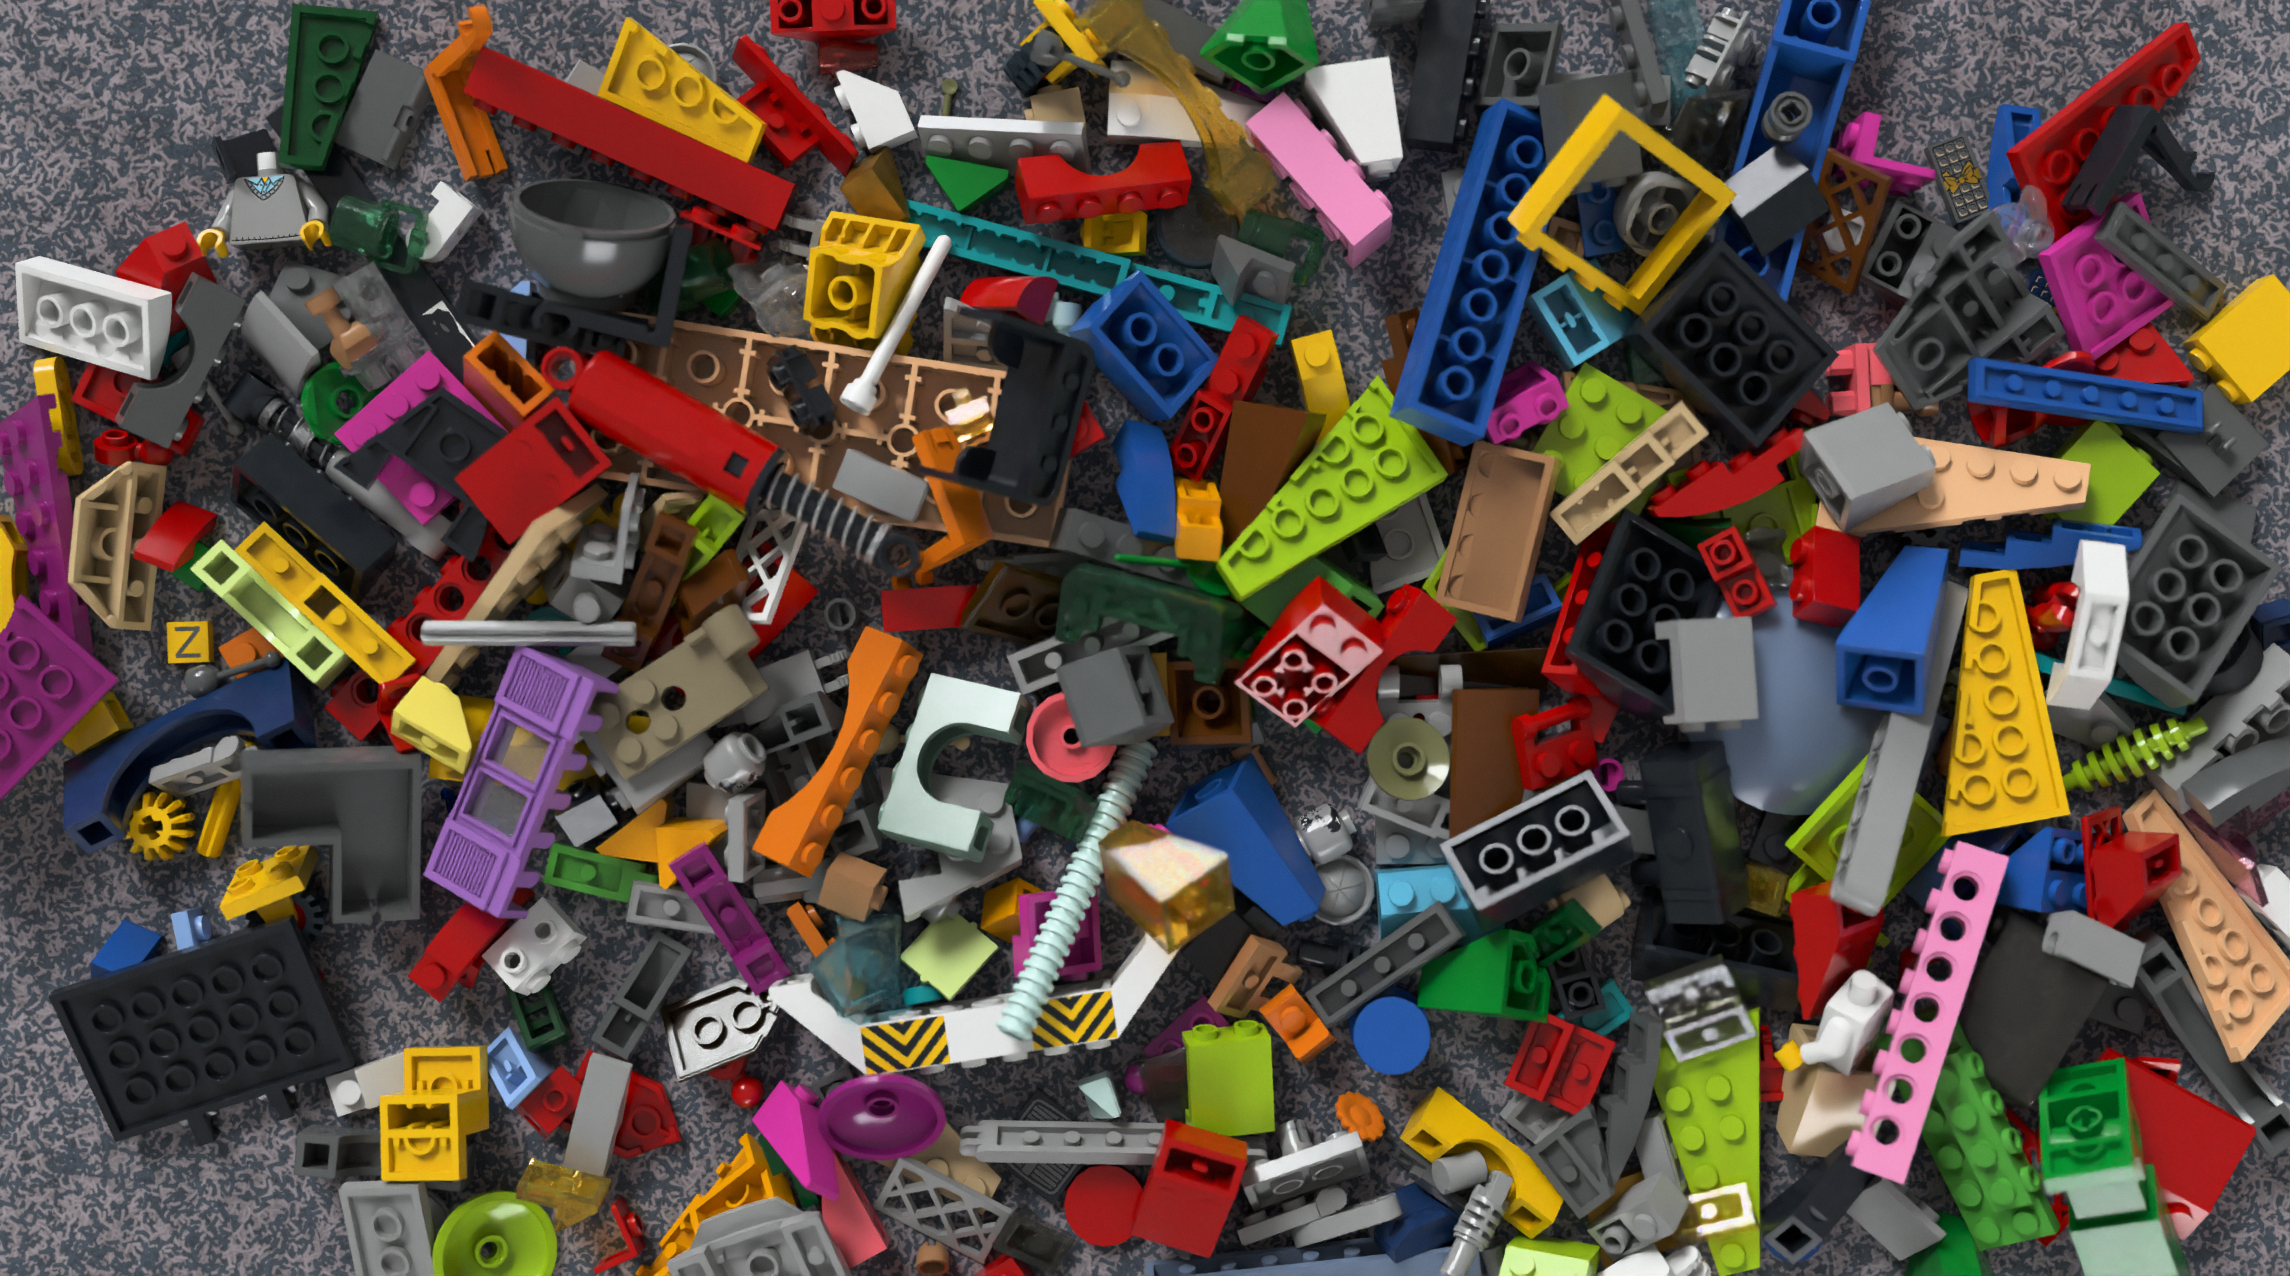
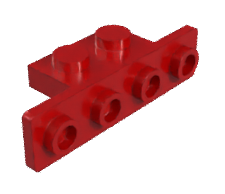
(792, 120)

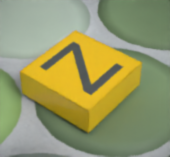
(190, 642)

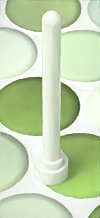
(861, 393)

